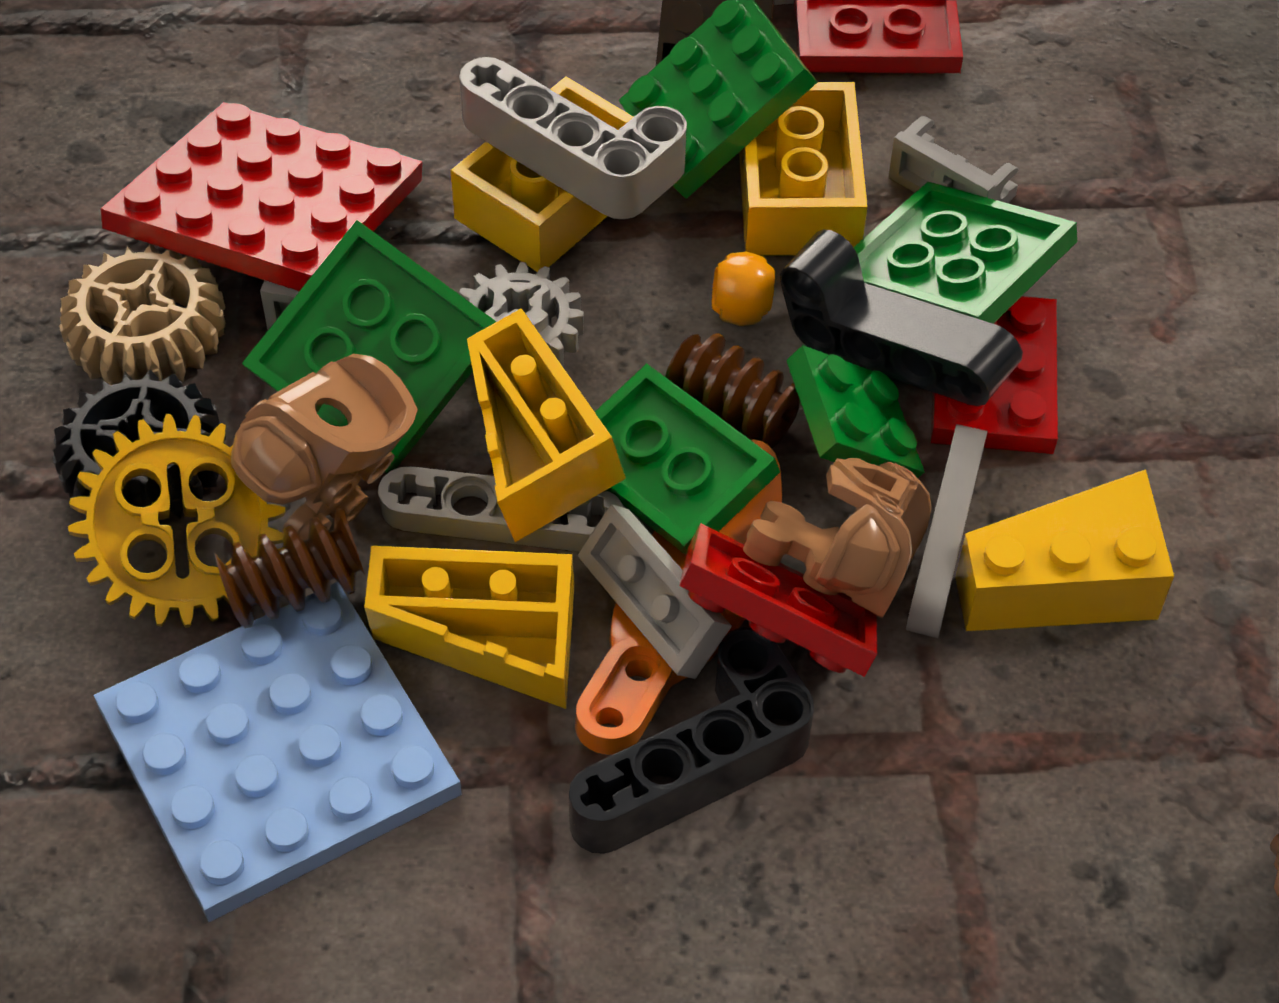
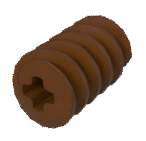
(734, 392)
(290, 569)

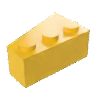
(539, 428)
(1069, 562)
(478, 613)

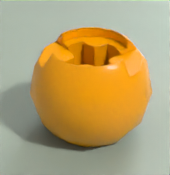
(743, 288)

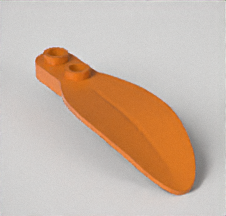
(630, 703)

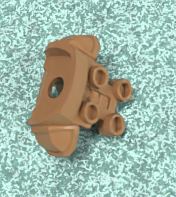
(294, 454)
(869, 549)

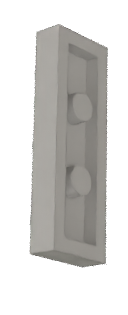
(647, 589)

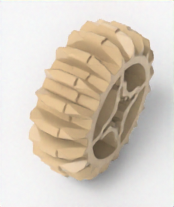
(138, 300)

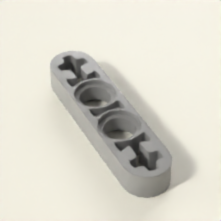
(487, 525)
(946, 531)

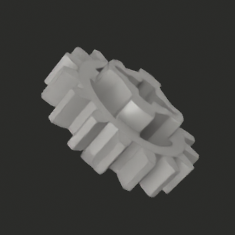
(538, 299)

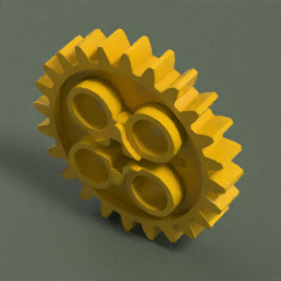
(117, 526)

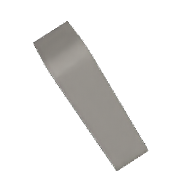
(570, 147)

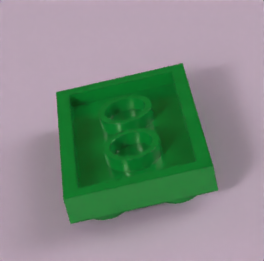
(680, 459)

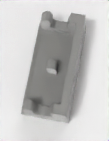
(920, 160)

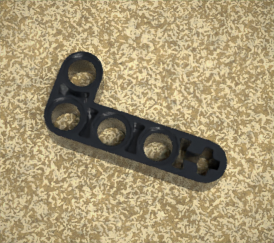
(891, 331)
(618, 804)

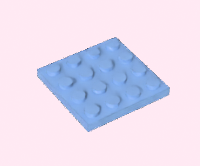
(275, 750)

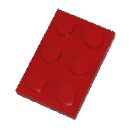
(879, 36)
(1025, 406)
(779, 603)

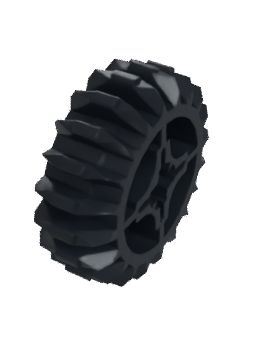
(119, 409)

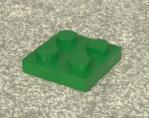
(852, 411)

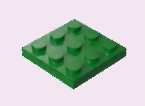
(727, 85)
(963, 250)
(379, 306)

